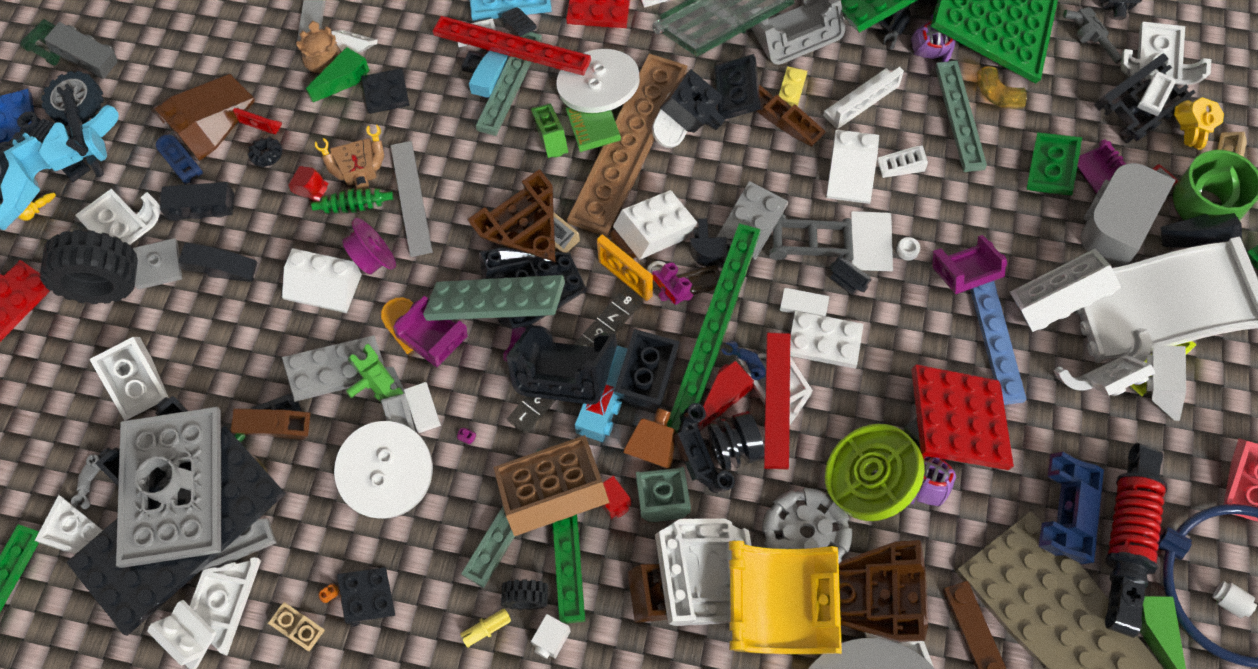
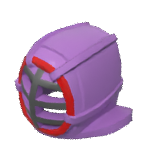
(929, 43)
(937, 482)

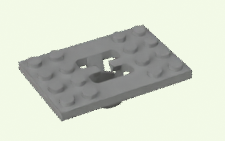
(171, 529)

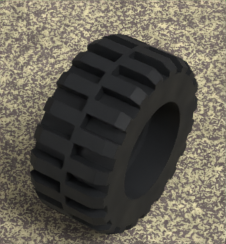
(88, 267)

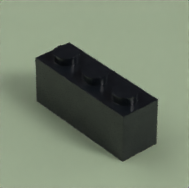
(197, 201)

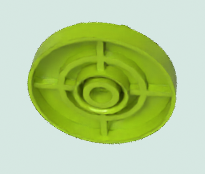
(858, 456)

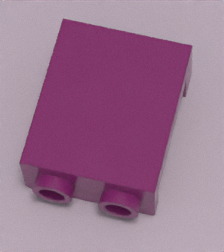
(971, 266)
(430, 339)

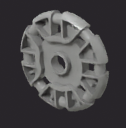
(808, 516)

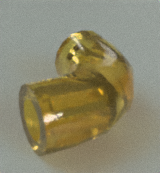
(997, 93)

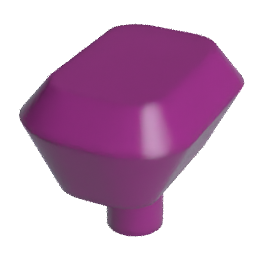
(466, 435)

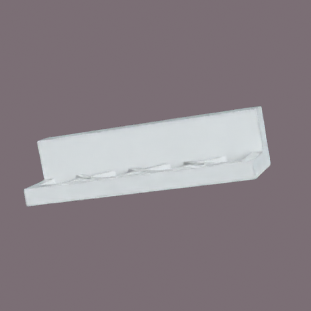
(863, 97)

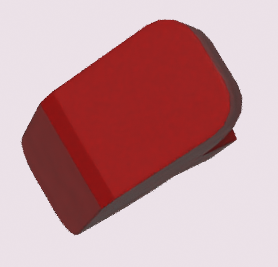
(308, 183)

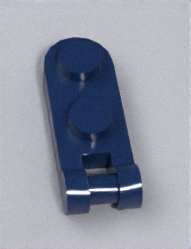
(178, 158)

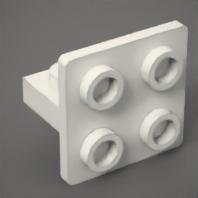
(183, 635)

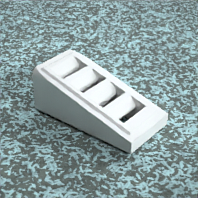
(904, 168)

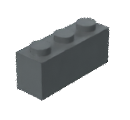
(81, 50)

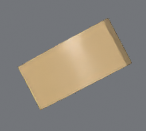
(296, 626)

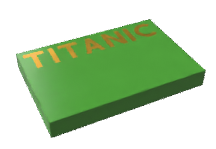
(593, 129)

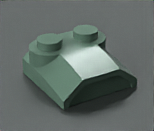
(663, 494)

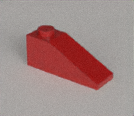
(728, 388)

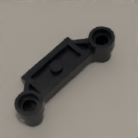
(696, 454)

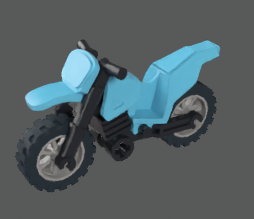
(54, 144)

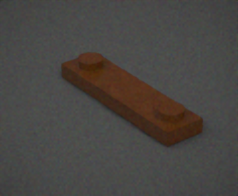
(973, 627)

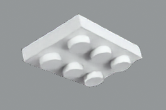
(825, 339)

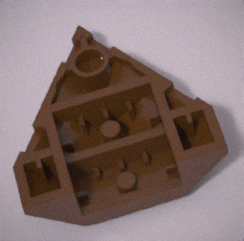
(523, 220)

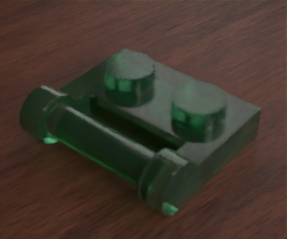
(40, 33)

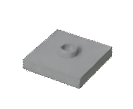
(157, 264)

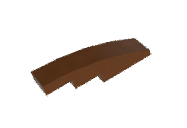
(789, 119)

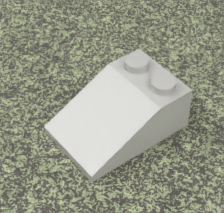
(852, 166)
(130, 377)
(1169, 380)

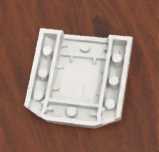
(697, 570)

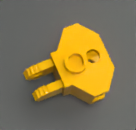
(1197, 121)

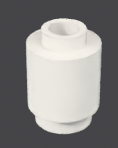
(1234, 599)

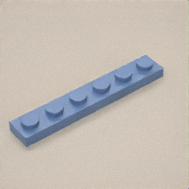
(998, 342)

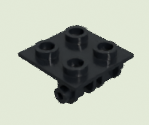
(365, 595)

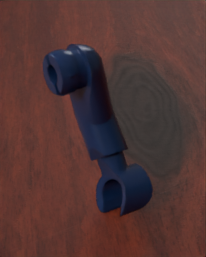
(752, 360)

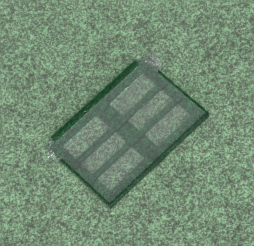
(708, 23)

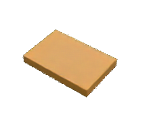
(625, 268)

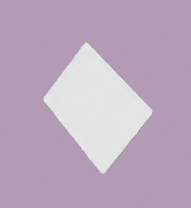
(872, 241)

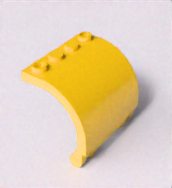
(784, 600)

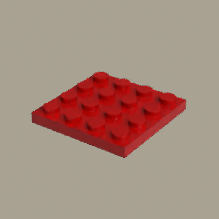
(961, 417)

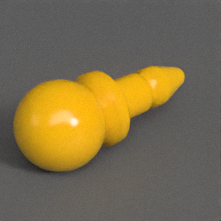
(32, 208)

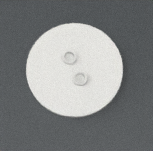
(606, 83)
(383, 469)

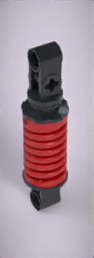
(1134, 538)

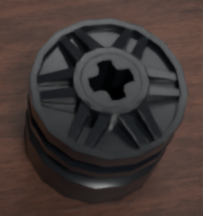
(740, 439)

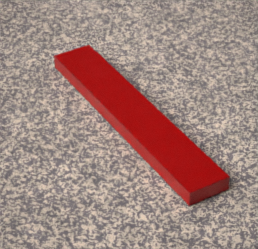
(777, 401)

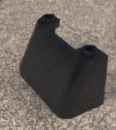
(560, 369)

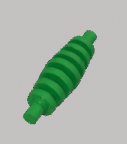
(352, 201)

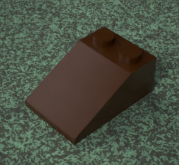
(647, 593)

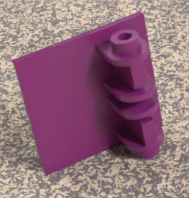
(1100, 164)

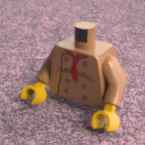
(355, 161)

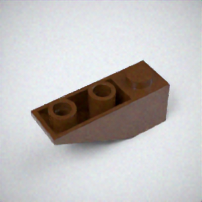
(271, 423)

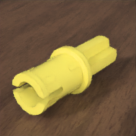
(485, 627)

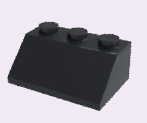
(646, 370)

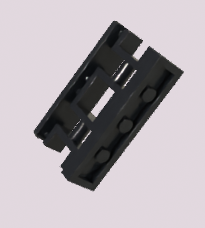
(1134, 86)

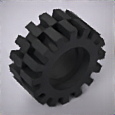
(524, 594)

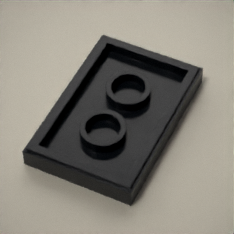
(739, 87)

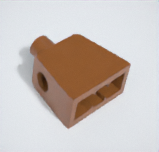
(653, 440)

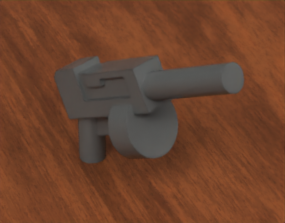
(1092, 29)

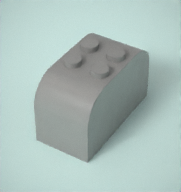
(1124, 212)

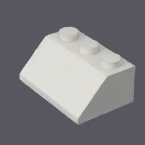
(320, 280)

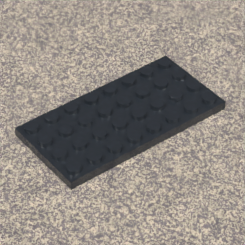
(138, 591)

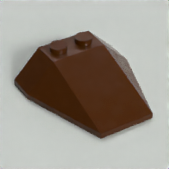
(204, 113)
(886, 592)

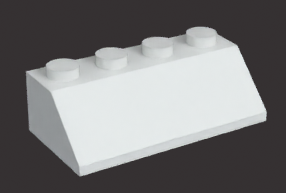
(1065, 290)

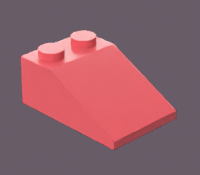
(1243, 477)

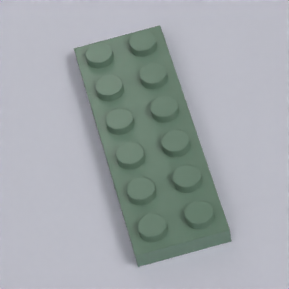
(495, 298)

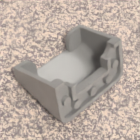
(801, 30)

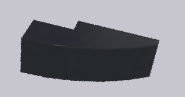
(1201, 231)
(217, 262)

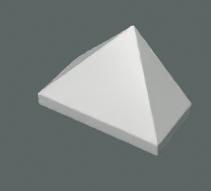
(353, 41)

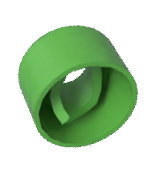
(1223, 174)

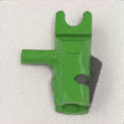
(380, 379)

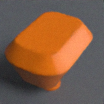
(328, 593)

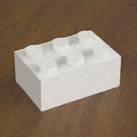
(654, 224)

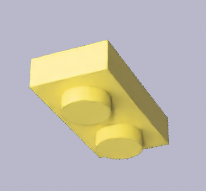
(792, 85)

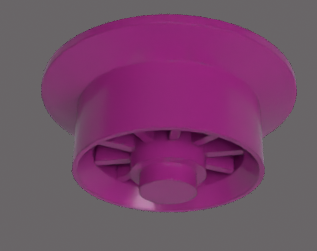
(367, 248)

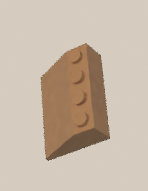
(550, 485)

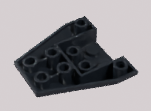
(516, 263)

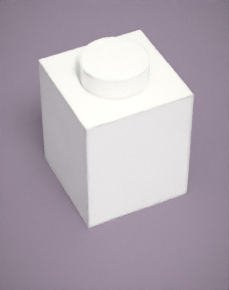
(550, 637)

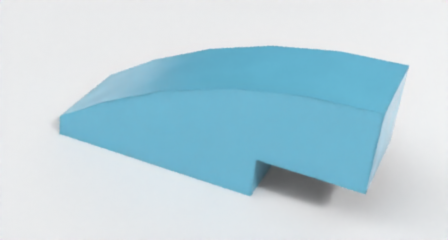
(487, 73)

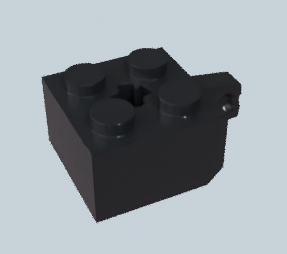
(693, 103)

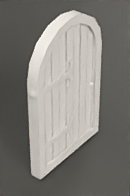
(667, 131)

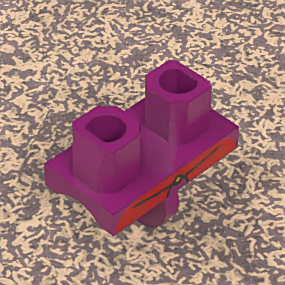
(671, 286)

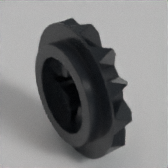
(268, 157)

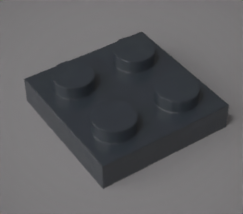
(385, 91)

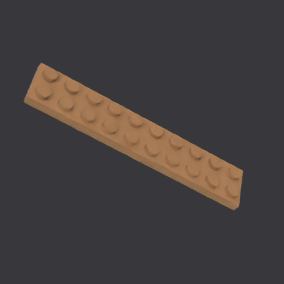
(622, 160)

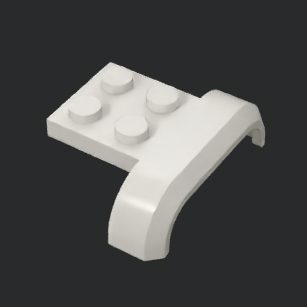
(1167, 39)
(114, 217)
(1117, 374)

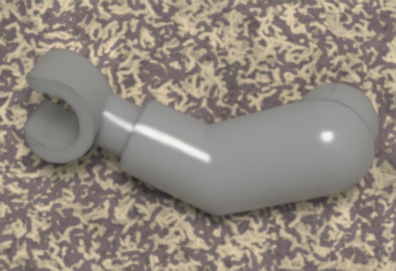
(84, 481)

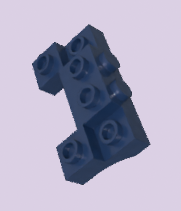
(1077, 510)

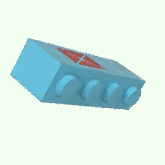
(596, 419)

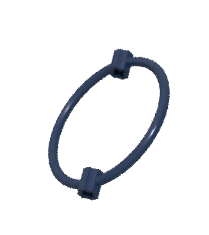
(1177, 546)

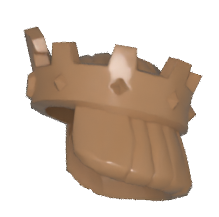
(317, 47)

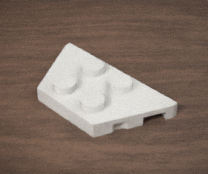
(799, 388)
(222, 598)

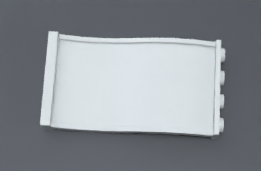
(1175, 299)

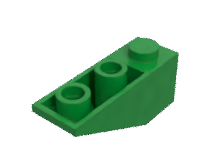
(339, 75)

